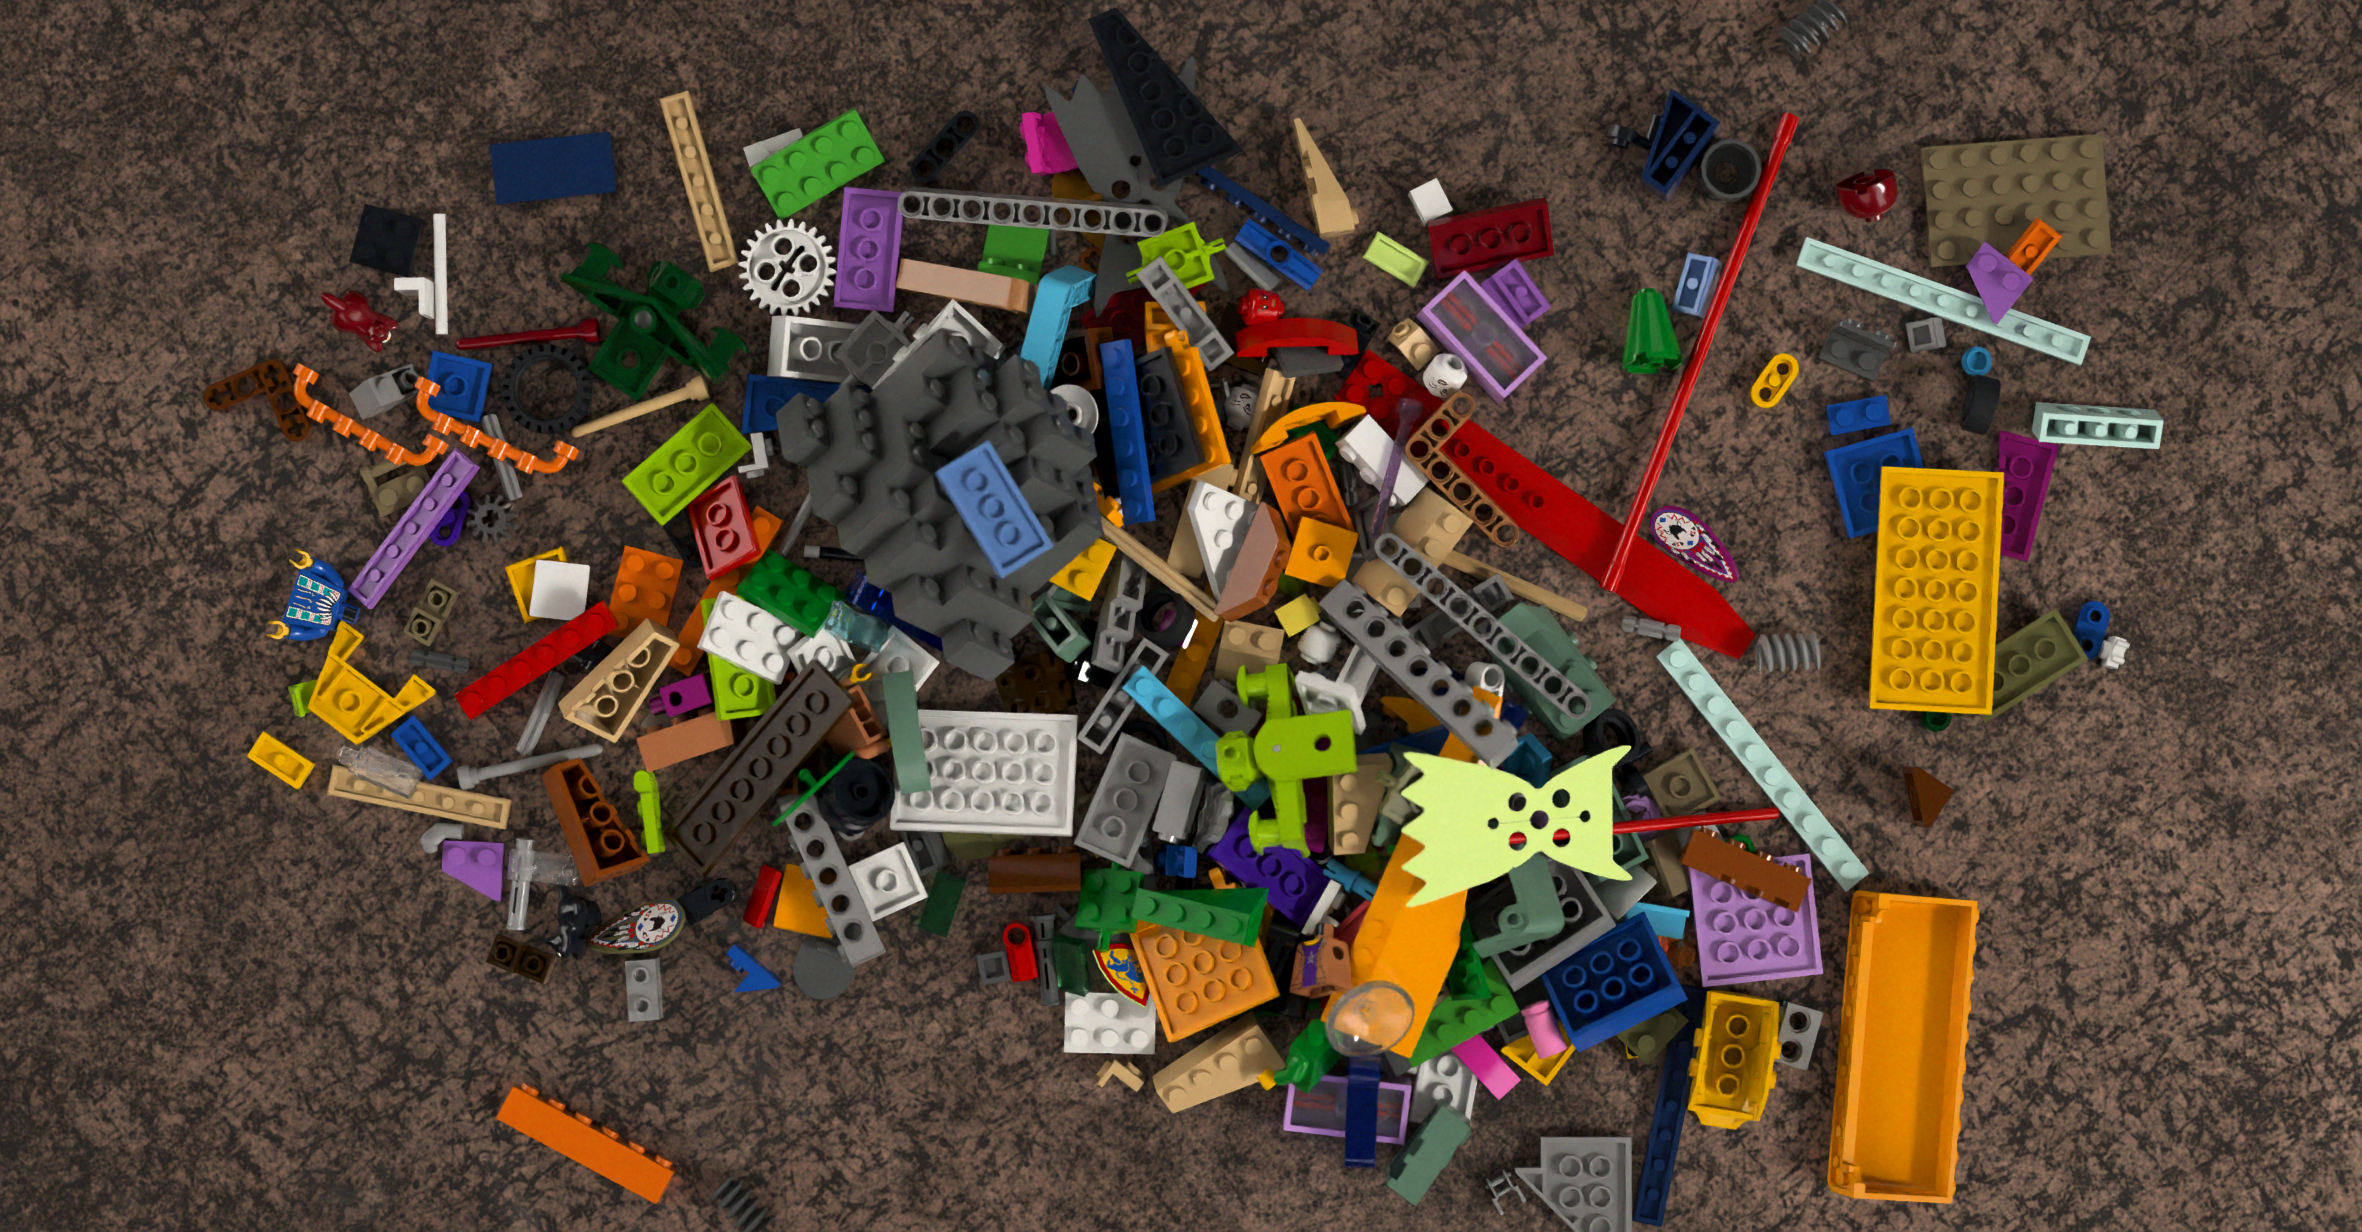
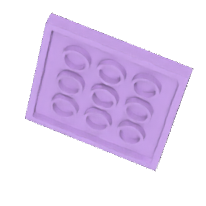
(1750, 937)

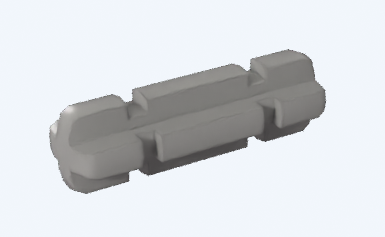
(1651, 628)

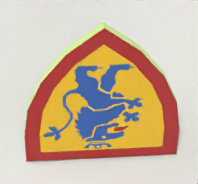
(1124, 972)

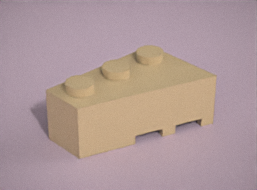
(1354, 803)

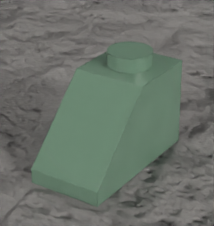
(1058, 628)

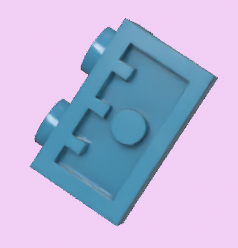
(1529, 761)

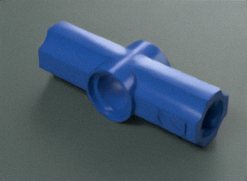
(1261, 244)

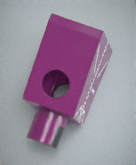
(695, 694)

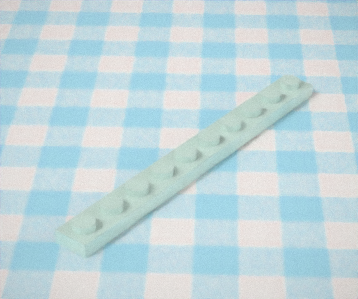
(1941, 301)
(1762, 765)

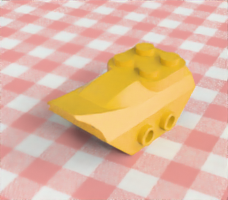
(1734, 1058)

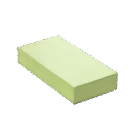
(1395, 259)

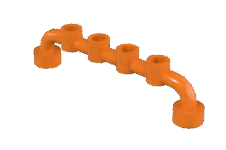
(368, 438)
(497, 448)

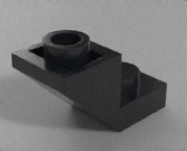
(1365, 329)

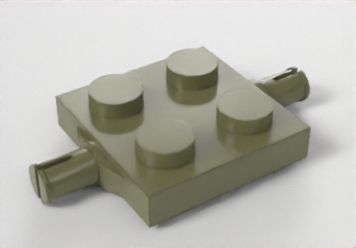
(1394, 804)

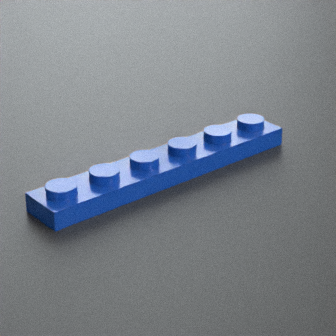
(1127, 432)

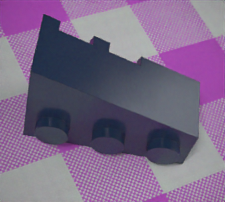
(1678, 145)

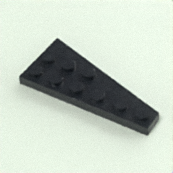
(1167, 116)

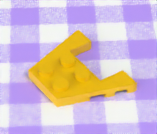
(351, 700)

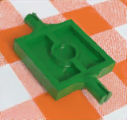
(1108, 902)

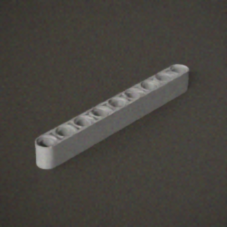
(1019, 218)
(1496, 632)

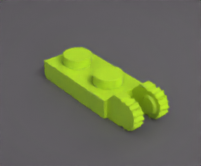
(650, 810)

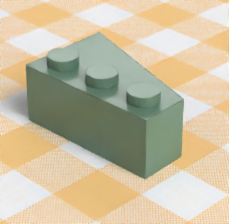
(1427, 1151)

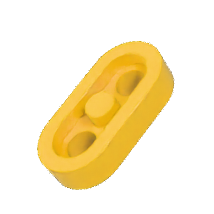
(1773, 381)

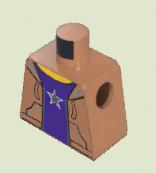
(1321, 965)

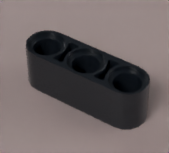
(948, 133)

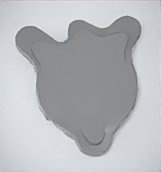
(1215, 815)

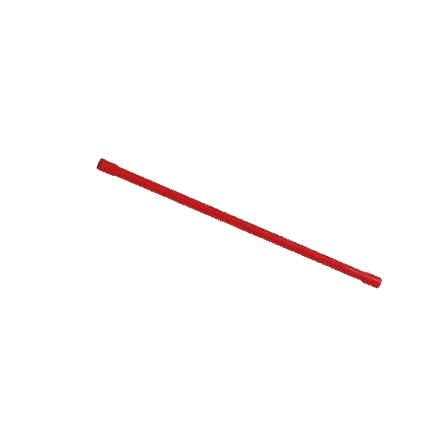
(1616, 565)

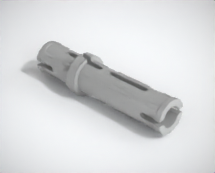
(519, 893)

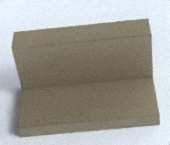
(1664, 867)

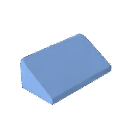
(1697, 285)

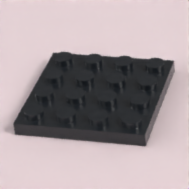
(1166, 420)

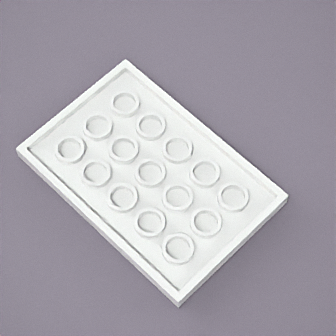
(993, 774)

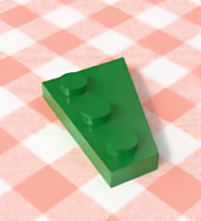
(1466, 972)

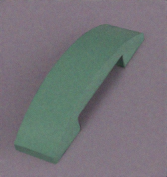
(906, 732)

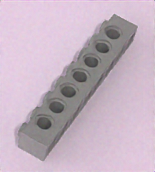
(1489, 749)

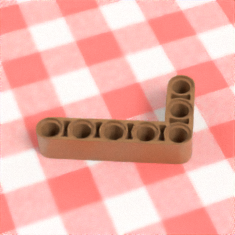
(967, 286)
(1456, 474)

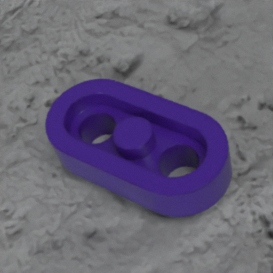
(454, 520)

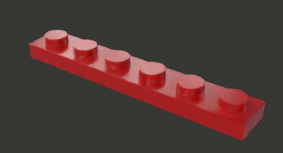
(536, 660)

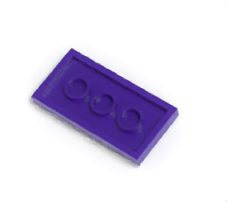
(1292, 880)

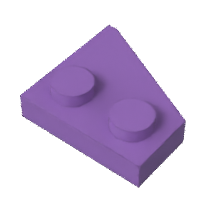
(1997, 280)
(476, 865)

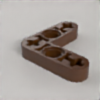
(261, 386)

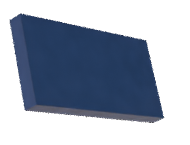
(553, 168)

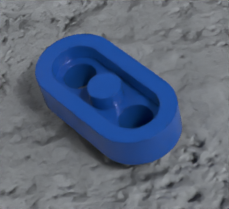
(2085, 628)

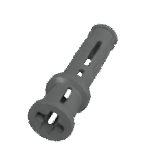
(1044, 935)

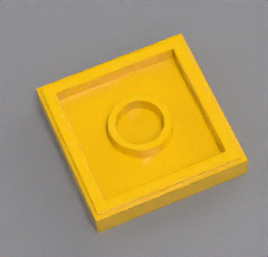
(522, 579)

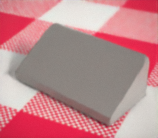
(1252, 266)

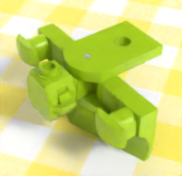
(1284, 754)

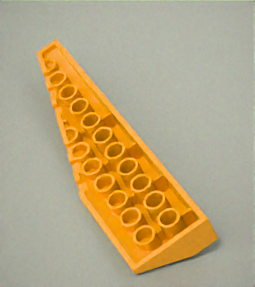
(1419, 941)

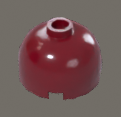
(1868, 195)

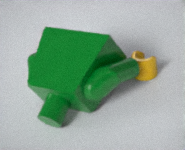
(1307, 1060)

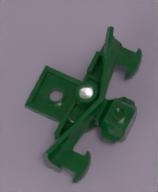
(650, 323)

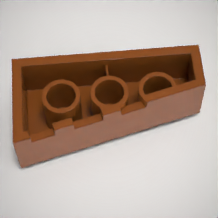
(591, 825)
(1745, 870)

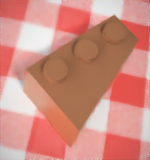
(688, 738)

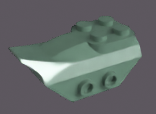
(1558, 647)

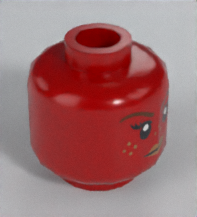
(1260, 306)

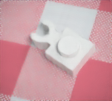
(2113, 652)

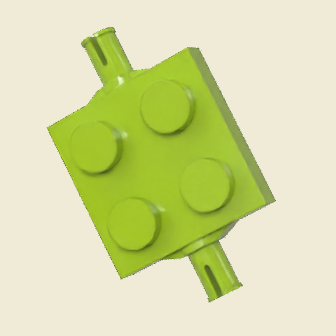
(1183, 252)

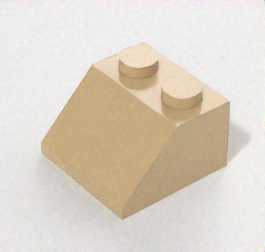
(1247, 645)

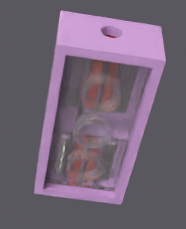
(1482, 336)
(1324, 1107)

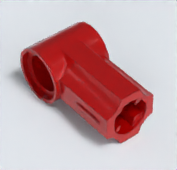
(1020, 954)

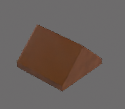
(1925, 795)

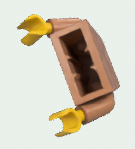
(860, 727)

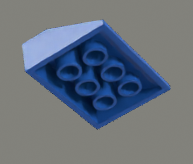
(1613, 983)

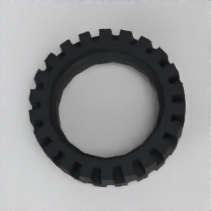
(518, 368)

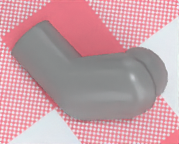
(436, 834)

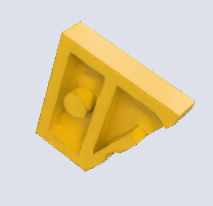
(1525, 1055)

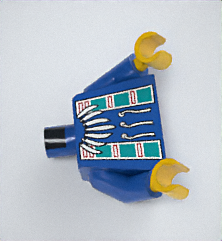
(315, 602)

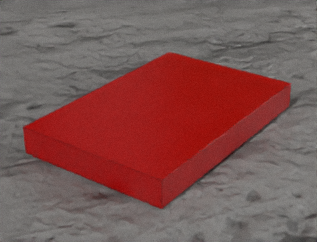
(723, 528)

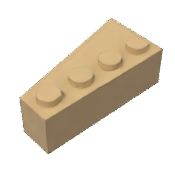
(621, 681)

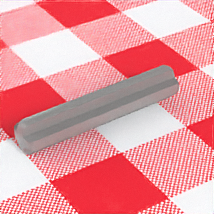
(504, 469)
(540, 713)

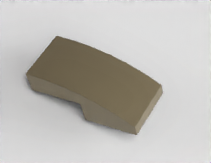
(431, 611)

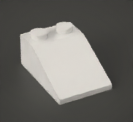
(805, 349)

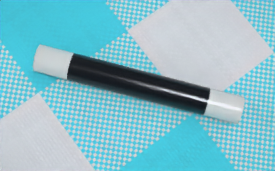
(830, 553)

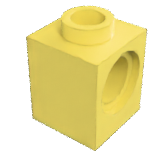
(1298, 614)

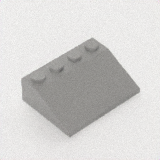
(1584, 922)

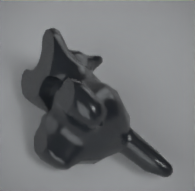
(573, 919)

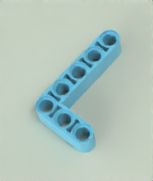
(1050, 316)

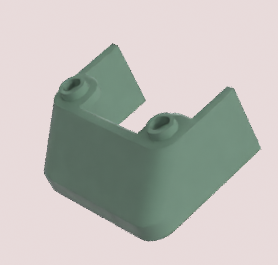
(1537, 910)

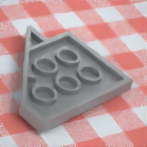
(1585, 1181)

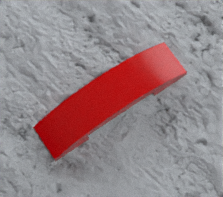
(1296, 333)

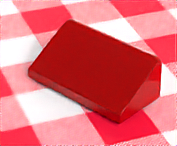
(763, 896)

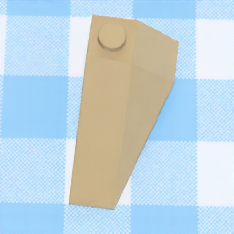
(1327, 199)

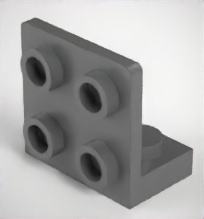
(1856, 349)

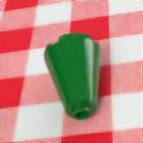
(1650, 336)

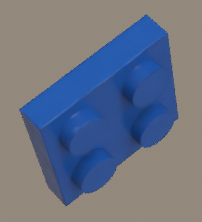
(462, 384)

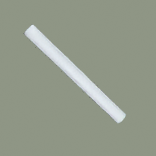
(440, 274)

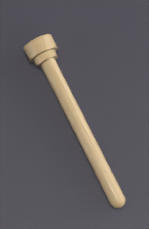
(695, 389)

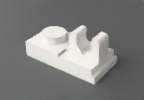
(1331, 899)

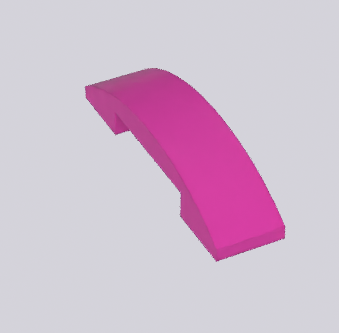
(1486, 1065)

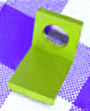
(301, 695)

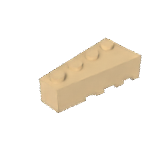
(1185, 552)
(1219, 1065)

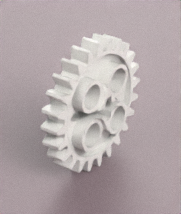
(765, 253)

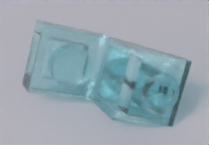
(856, 628)

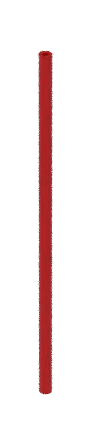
(1672, 822)

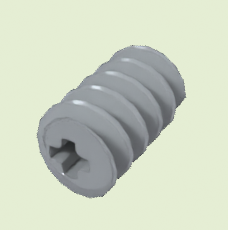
(1787, 651)

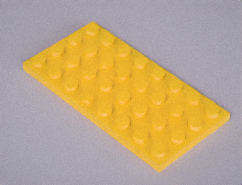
(1936, 590)

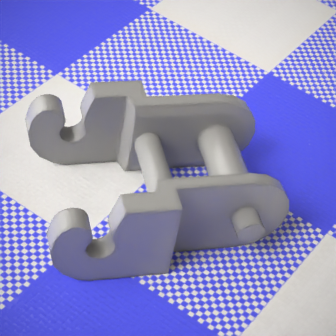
(1222, 383)
(1490, 1184)

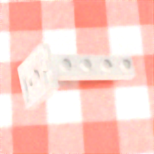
(1348, 691)

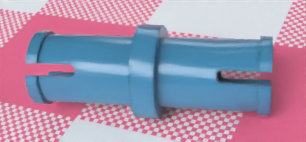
(1350, 879)

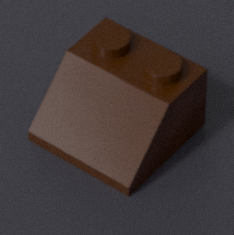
(1081, 359)

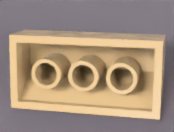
(1429, 528)

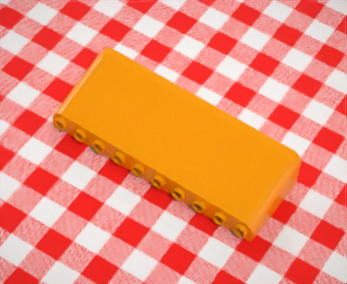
(1902, 1047)

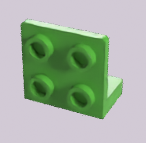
(1014, 252)

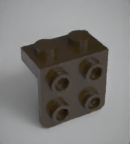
(1036, 685)

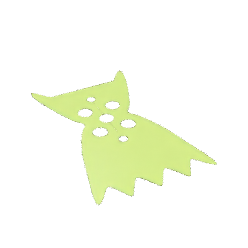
(1465, 795)

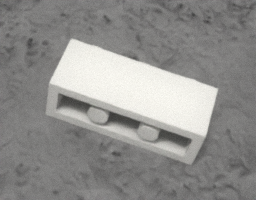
(1370, 451)

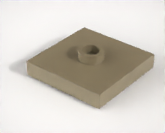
(1681, 785)

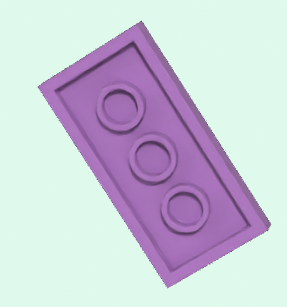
(868, 250)

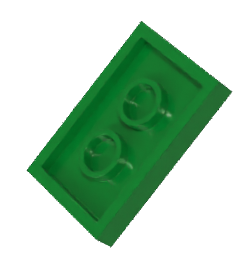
(789, 593)

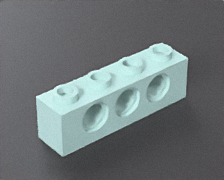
(2097, 425)

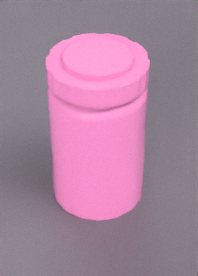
(1543, 1029)

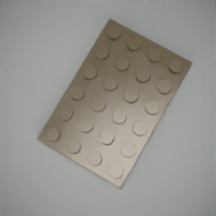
(2002, 187)

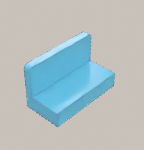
(1664, 920)

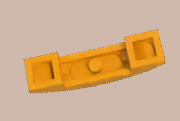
(1335, 413)

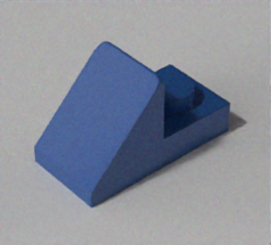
(758, 977)

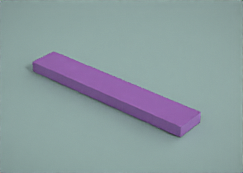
(413, 528)

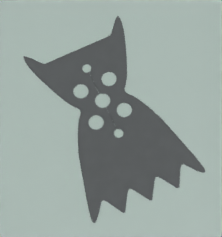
(1102, 145)

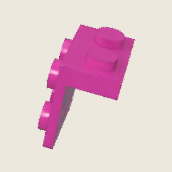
(1046, 145)

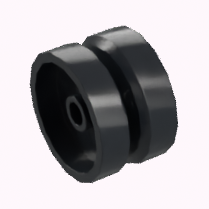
(856, 796)

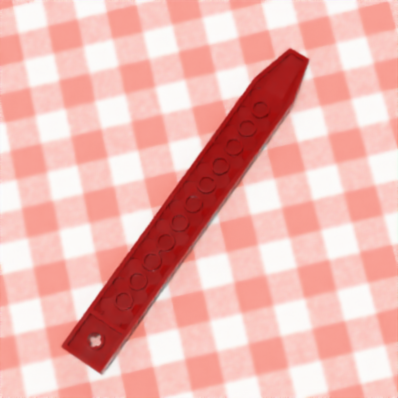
(1556, 514)

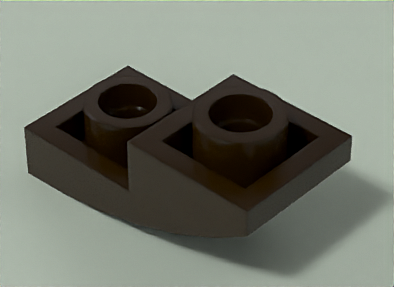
(521, 959)

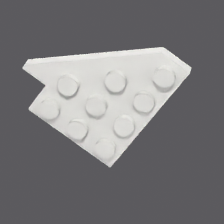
(1220, 529)

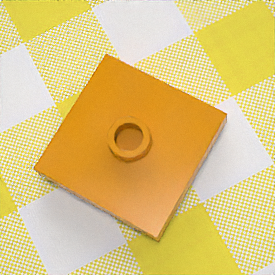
(1320, 552)

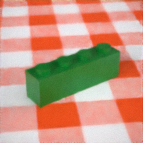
(1215, 913)

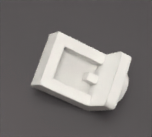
(762, 450)

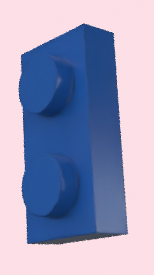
(1857, 415)
(422, 747)

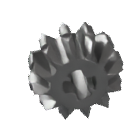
(485, 512)

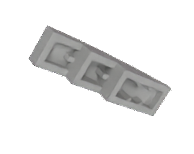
(1118, 613)

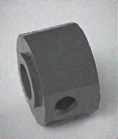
(1738, 154)

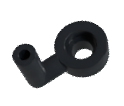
(1623, 136)
(1635, 783)

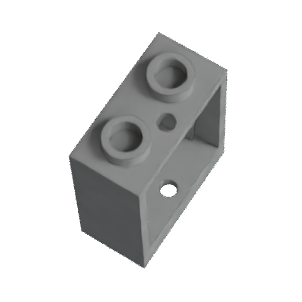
(1180, 802)

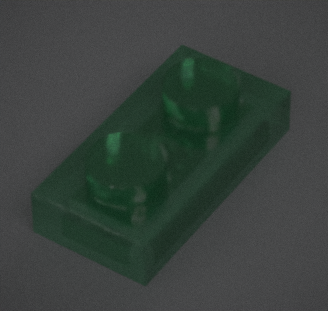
(942, 904)
(1071, 965)

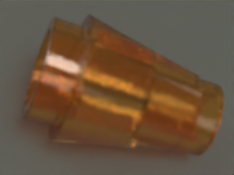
(1675, 950)

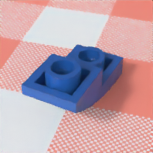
(1177, 860)

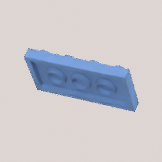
(994, 509)

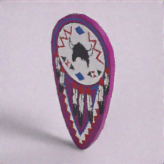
(1692, 542)

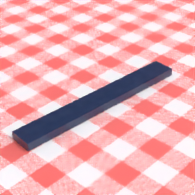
(1669, 1114)

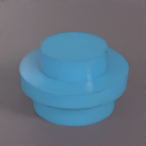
(1976, 361)

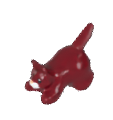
(355, 316)

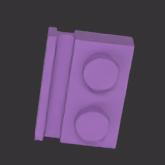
(1516, 293)

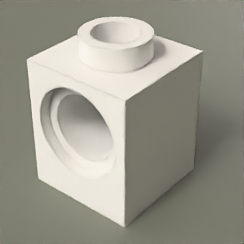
(1430, 201)

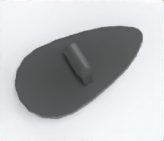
(819, 966)

